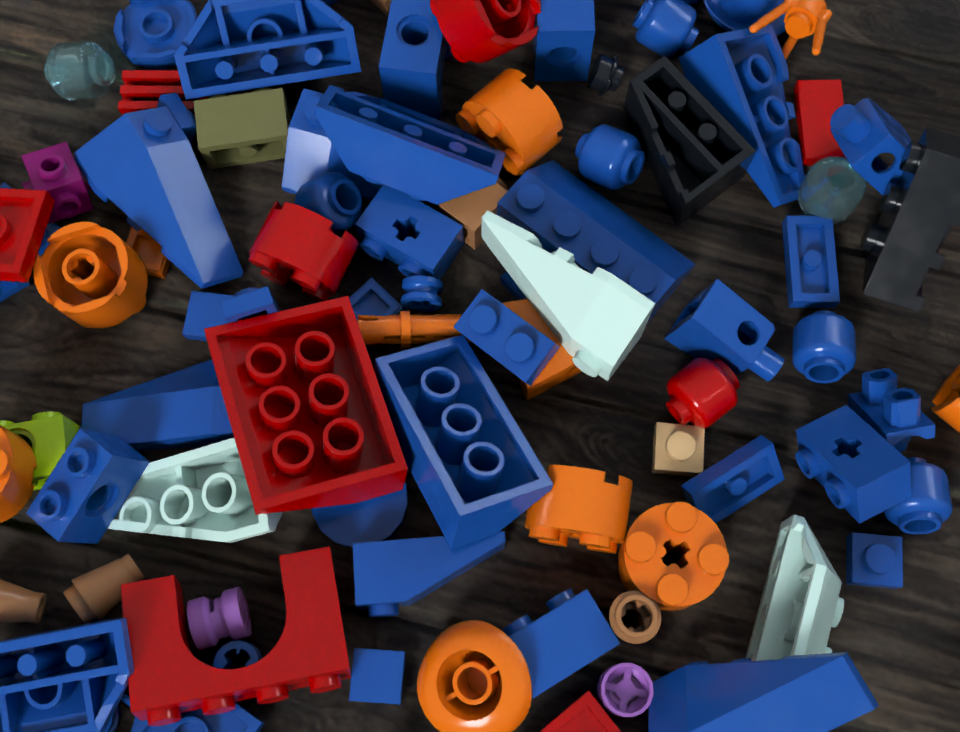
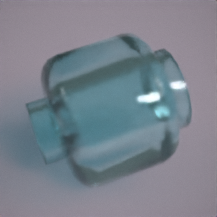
(79, 70)
(831, 189)

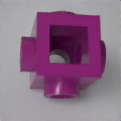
(64, 184)

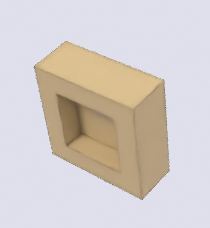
(678, 449)

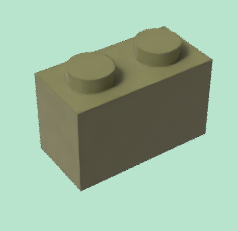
(242, 127)

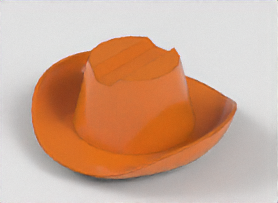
(474, 680)

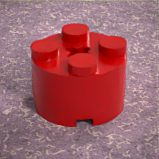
(485, 28)
(303, 249)

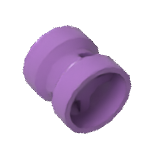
(219, 618)
(633, 690)

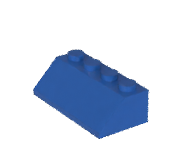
(598, 233)
(459, 439)

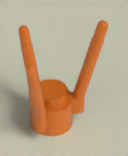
(800, 21)

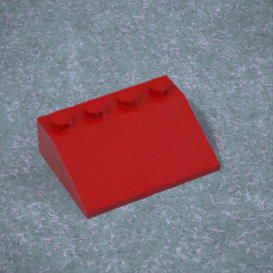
(306, 408)

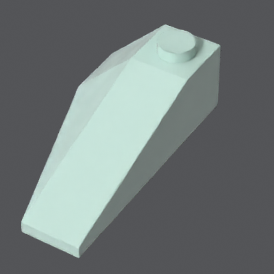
(588, 313)
(195, 497)

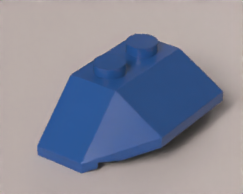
(264, 45)
(406, 147)
(64, 677)

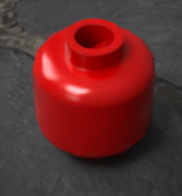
(702, 392)

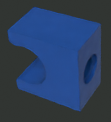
(563, 40)
(413, 57)

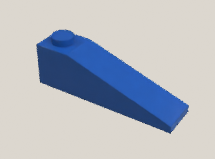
(761, 696)

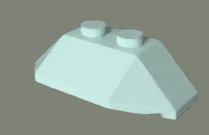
(797, 598)

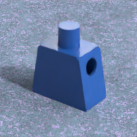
(865, 133)
(726, 328)

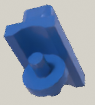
(890, 410)

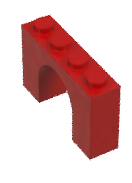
(174, 681)

